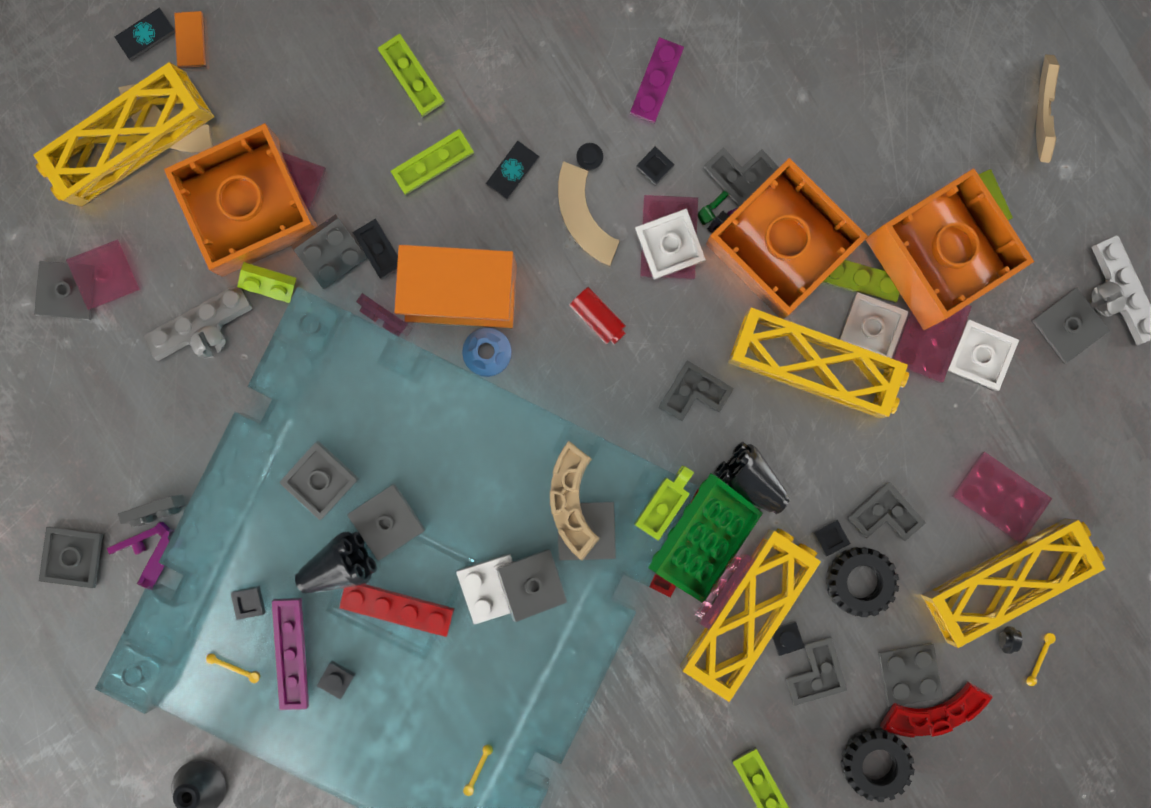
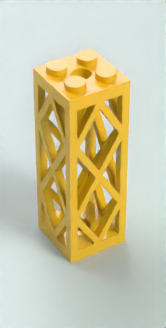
(109, 121)
(886, 392)
(1084, 564)
(779, 604)

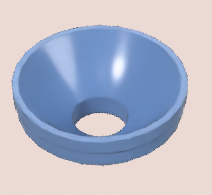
(497, 362)

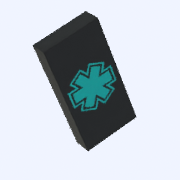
(145, 34)
(512, 170)

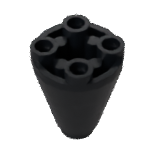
(753, 479)
(337, 565)
(198, 785)

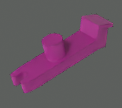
(136, 541)
(153, 568)

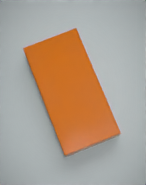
(190, 39)

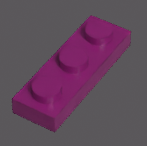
(656, 80)

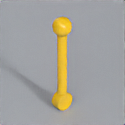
(1049, 638)
(253, 676)
(469, 788)

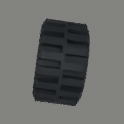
(884, 589)
(891, 783)

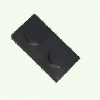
(377, 248)

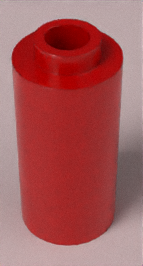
(598, 316)

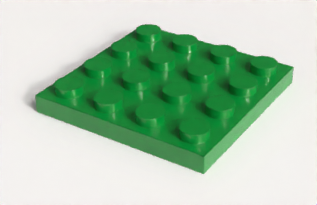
(705, 538)

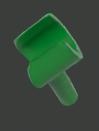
(706, 214)

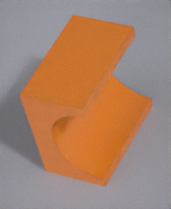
(240, 200)
(786, 239)
(949, 249)
(456, 286)

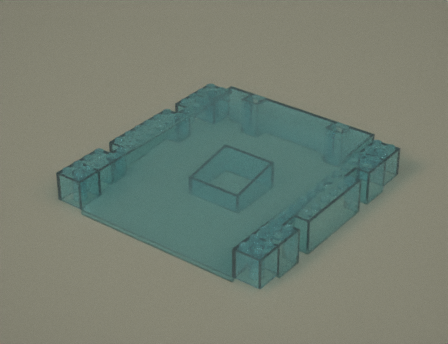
(420, 702)

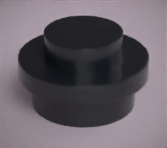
(589, 156)
(1010, 640)

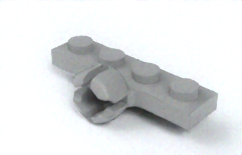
(1122, 289)
(199, 326)

